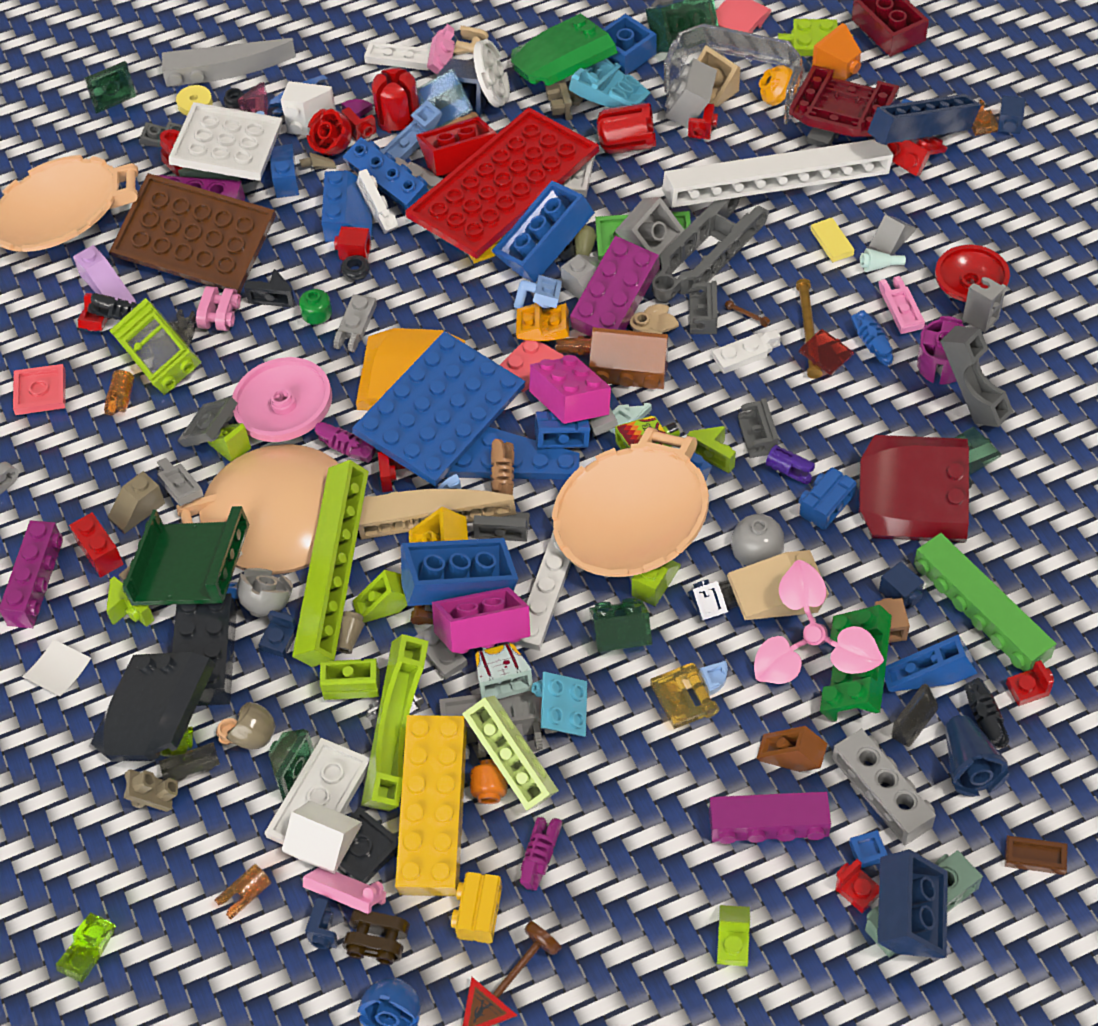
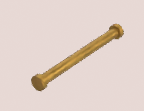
(803, 287)

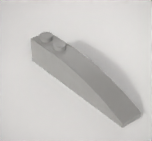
(224, 61)

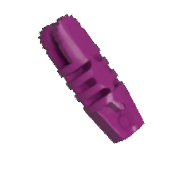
(344, 442)
(539, 852)

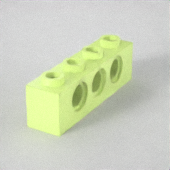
(510, 752)

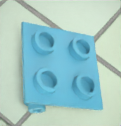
(562, 703)

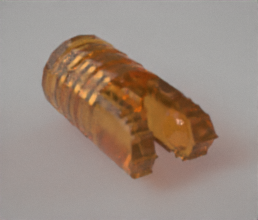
(119, 392)
(248, 886)

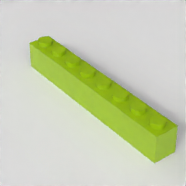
(330, 564)

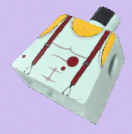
(502, 671)

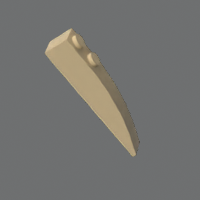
(404, 510)

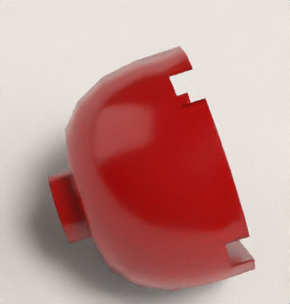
(329, 132)

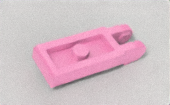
(902, 306)

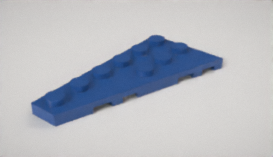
(528, 459)

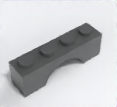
(984, 400)

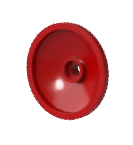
(967, 265)

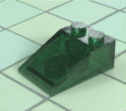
(676, 16)

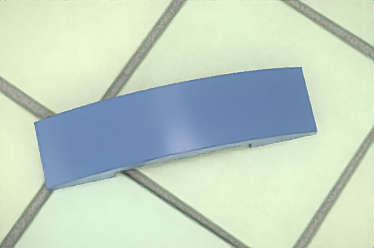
(406, 143)

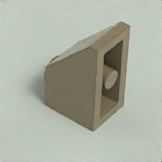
(135, 502)

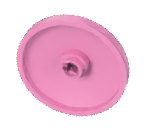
(282, 399)

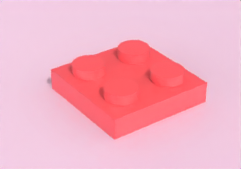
(39, 389)

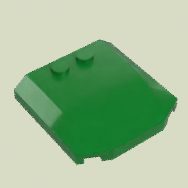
(562, 51)

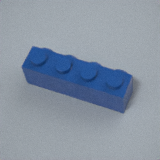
(392, 179)

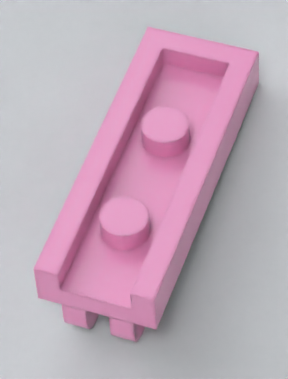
(345, 889)

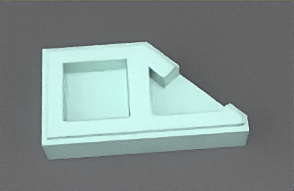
(627, 414)

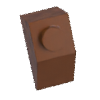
(793, 749)

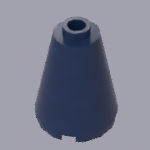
(973, 758)

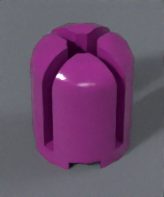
(932, 352)

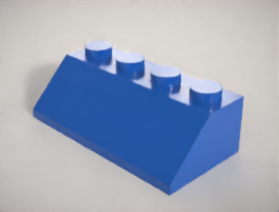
(544, 231)
(454, 569)

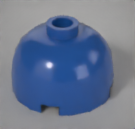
(390, 1004)

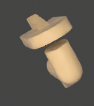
(472, 34)

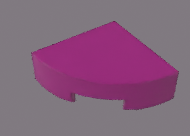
(358, 106)

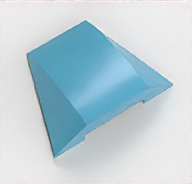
(607, 85)

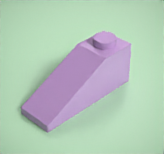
(100, 275)

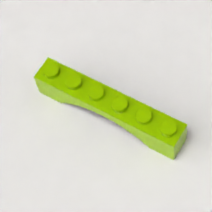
(385, 765)

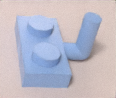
(545, 292)

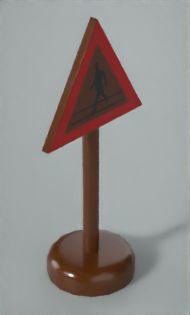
(483, 1006)

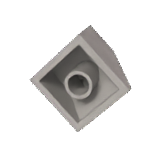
(650, 226)

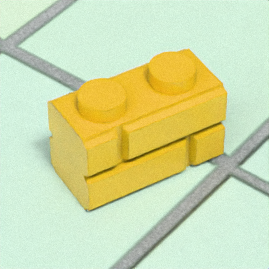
(478, 907)

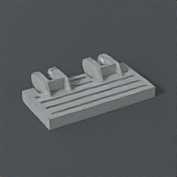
(522, 709)

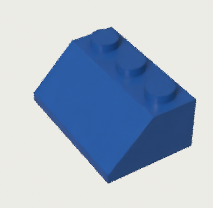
(343, 204)

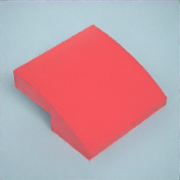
(742, 15)

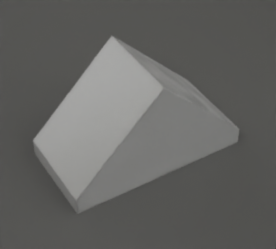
(891, 235)

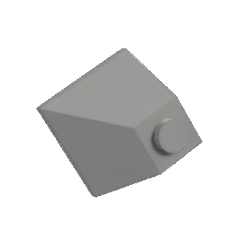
(577, 273)

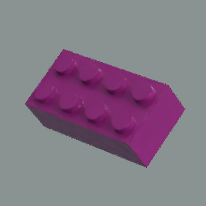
(615, 288)

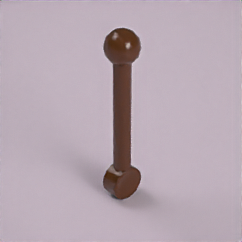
(764, 321)

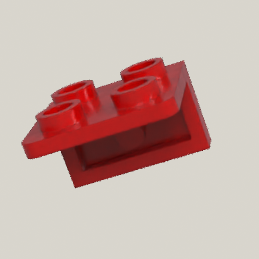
(914, 153)

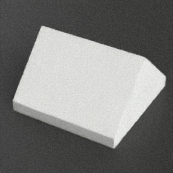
(320, 835)

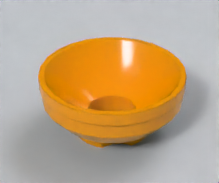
(774, 84)

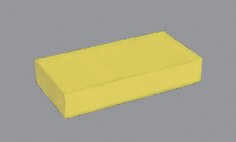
(832, 240)

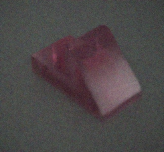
(255, 100)

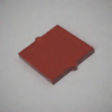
(826, 352)

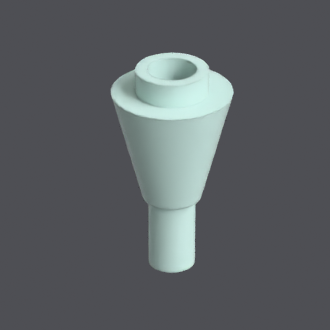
(874, 260)

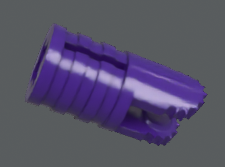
(790, 464)

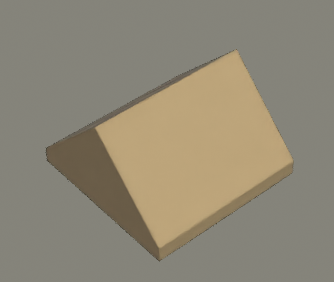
(727, 75)

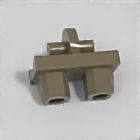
(564, 99)
(150, 791)

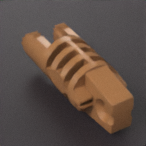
(502, 471)

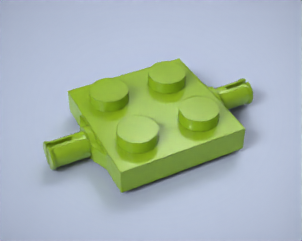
(808, 33)

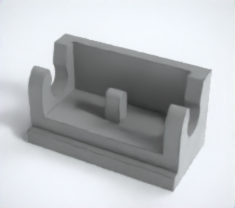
(984, 305)

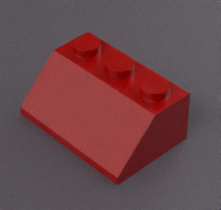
(453, 144)

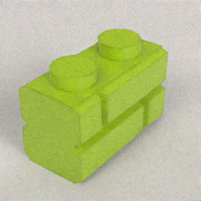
(349, 679)

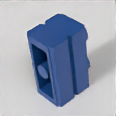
(554, 434)
(827, 497)

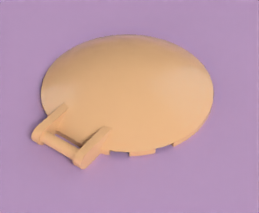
(62, 201)
(282, 501)
(632, 507)

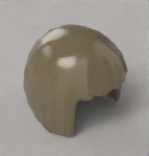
(253, 727)

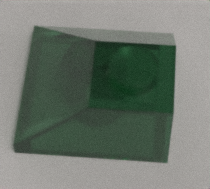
(110, 87)
(289, 757)

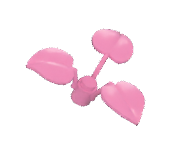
(779, 663)

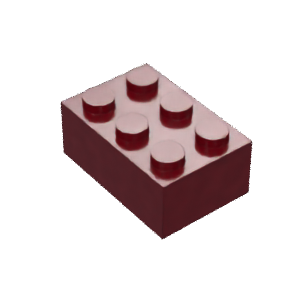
(891, 23)

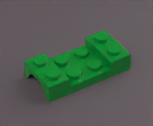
(859, 689)

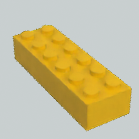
(431, 806)

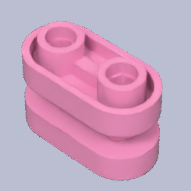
(224, 316)

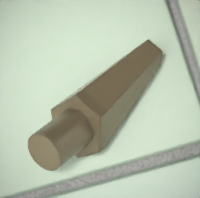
(317, 162)

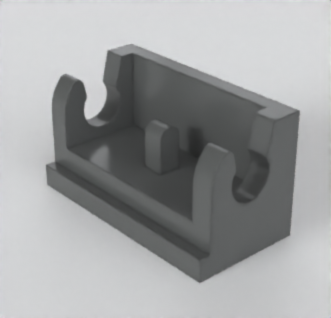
(703, 308)
(757, 428)

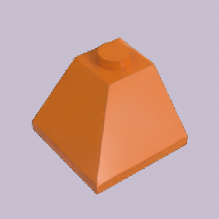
(838, 52)

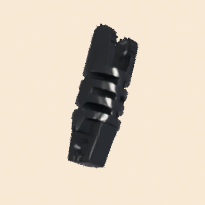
(109, 307)
(986, 712)

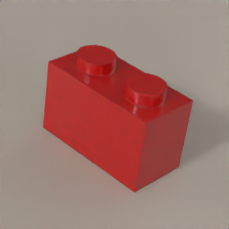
(96, 544)

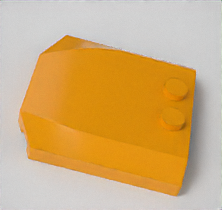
(388, 358)

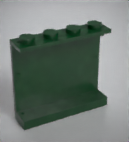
(185, 561)

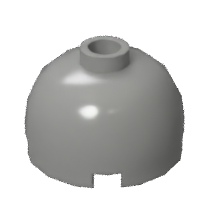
(757, 539)
(262, 592)

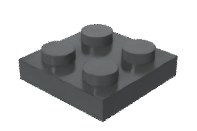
(208, 422)

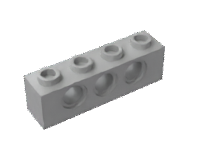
(904, 823)

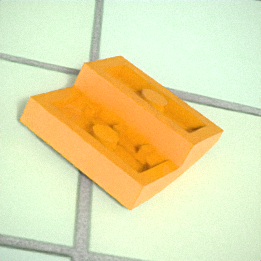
(542, 325)

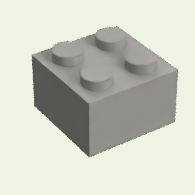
(690, 92)

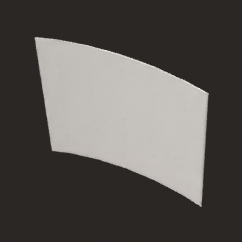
(57, 668)

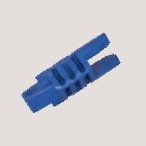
(873, 337)

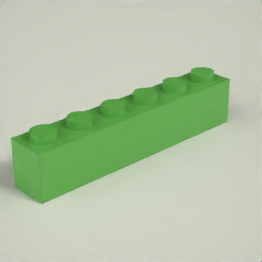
(983, 603)

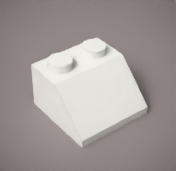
(301, 102)

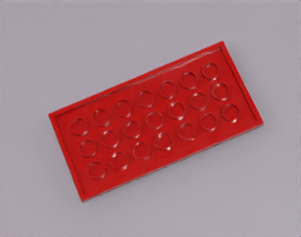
(501, 181)

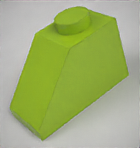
(652, 584)
(381, 597)

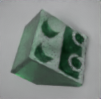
(620, 625)

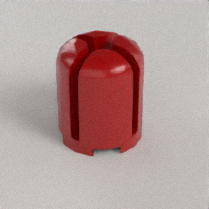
(394, 98)
(626, 128)

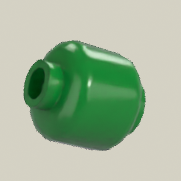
(315, 306)

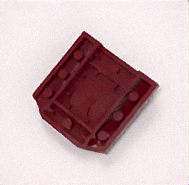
(839, 104)
(915, 488)

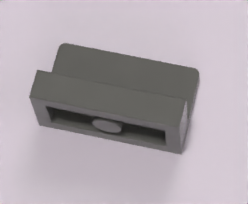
(509, 527)

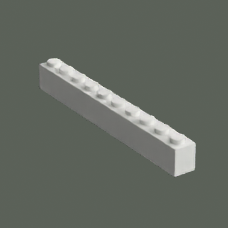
(776, 172)

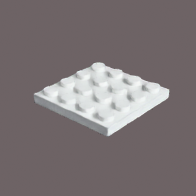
(226, 141)

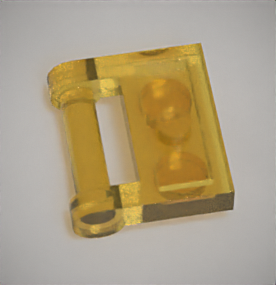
(676, 699)

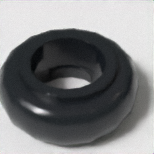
(356, 274)

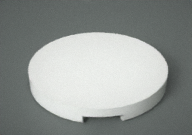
(491, 73)

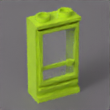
(155, 346)

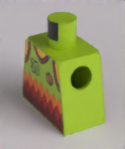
(631, 432)

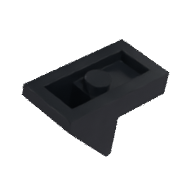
(271, 293)

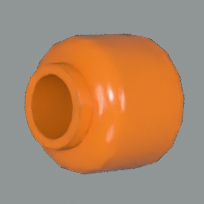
(487, 782)

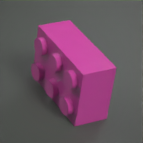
(569, 389)
(481, 620)

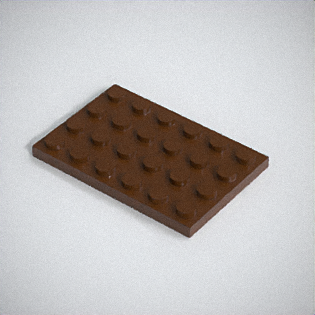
(193, 233)

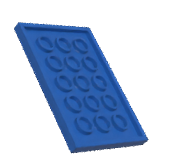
(438, 408)

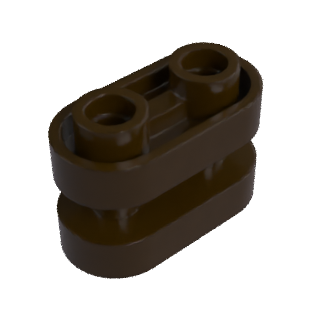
(362, 944)

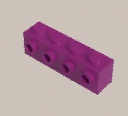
(31, 574)

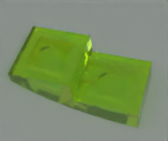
(88, 945)

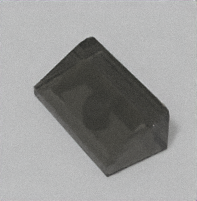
(915, 716)

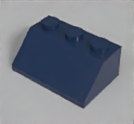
(912, 905)

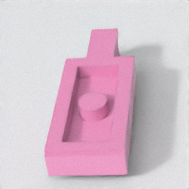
(441, 49)

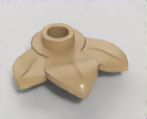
(654, 320)

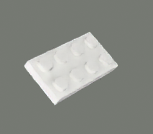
(327, 779)

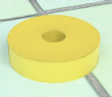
(192, 94)

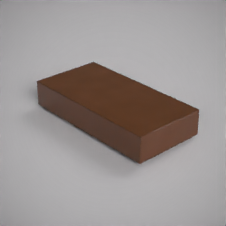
(1036, 855)

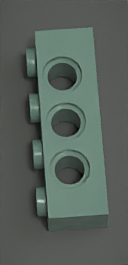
(963, 881)

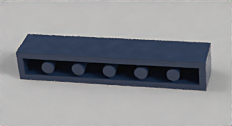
(923, 118)

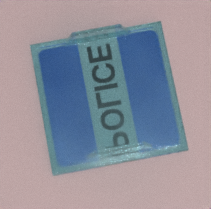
(447, 96)

